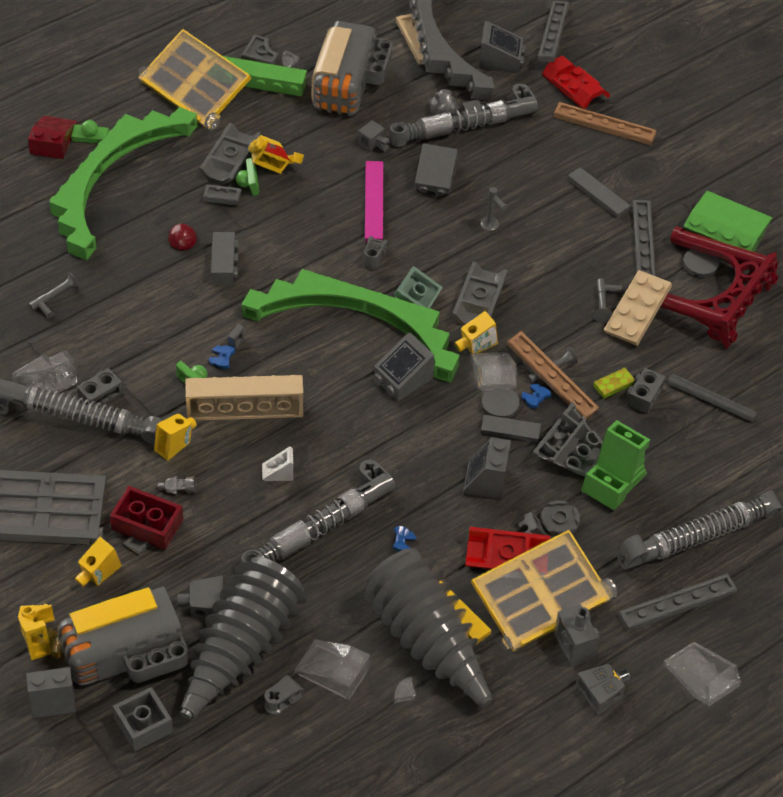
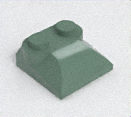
(418, 288)

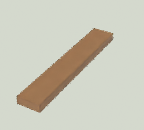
(605, 123)
(552, 375)

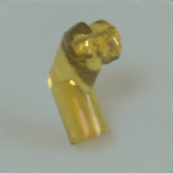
(55, 642)

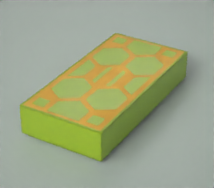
(614, 383)

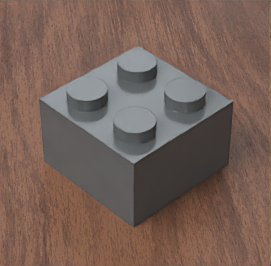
(143, 719)

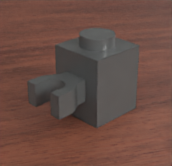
(372, 136)

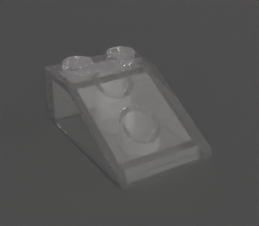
(494, 371)
(334, 667)
(703, 673)

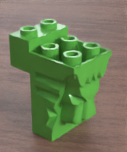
(618, 465)

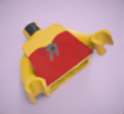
(271, 154)

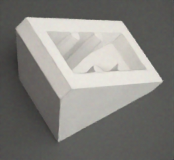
(279, 467)

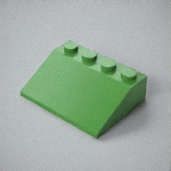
(727, 222)

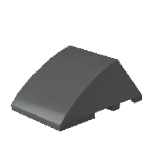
(571, 443)

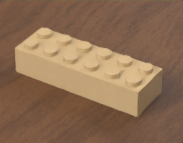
(245, 397)

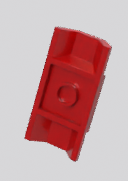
(573, 81)
(494, 547)

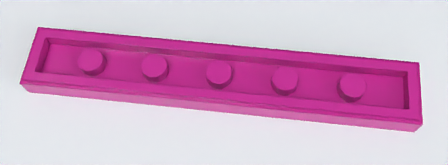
(374, 200)

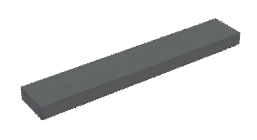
(553, 31)
(643, 236)
(677, 602)

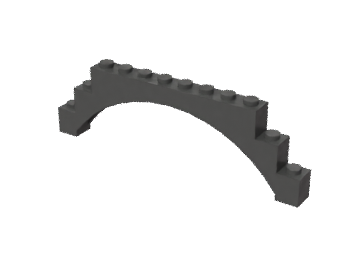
(441, 58)

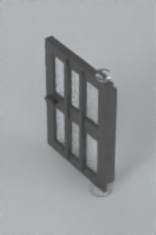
(51, 507)

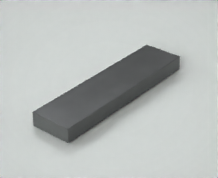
(598, 192)

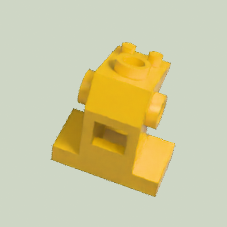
(32, 623)

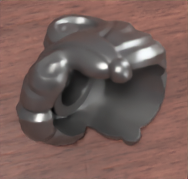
(443, 103)

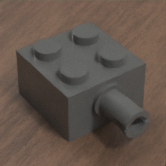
(576, 634)

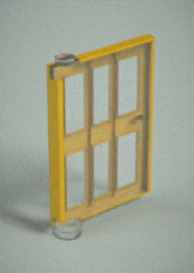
(194, 78)
(536, 585)

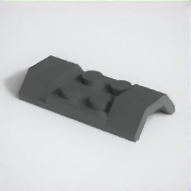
(227, 155)
(478, 294)

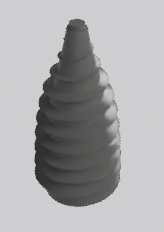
(425, 619)
(240, 628)

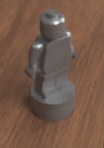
(173, 485)

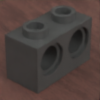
(101, 388)
(646, 390)

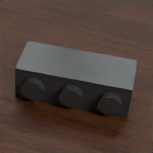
(224, 258)

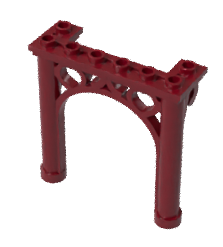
(723, 321)

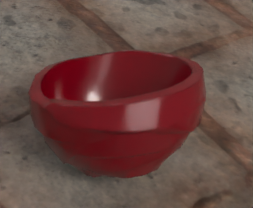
(182, 237)

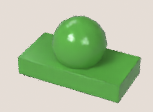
(89, 132)
(249, 177)
(184, 372)

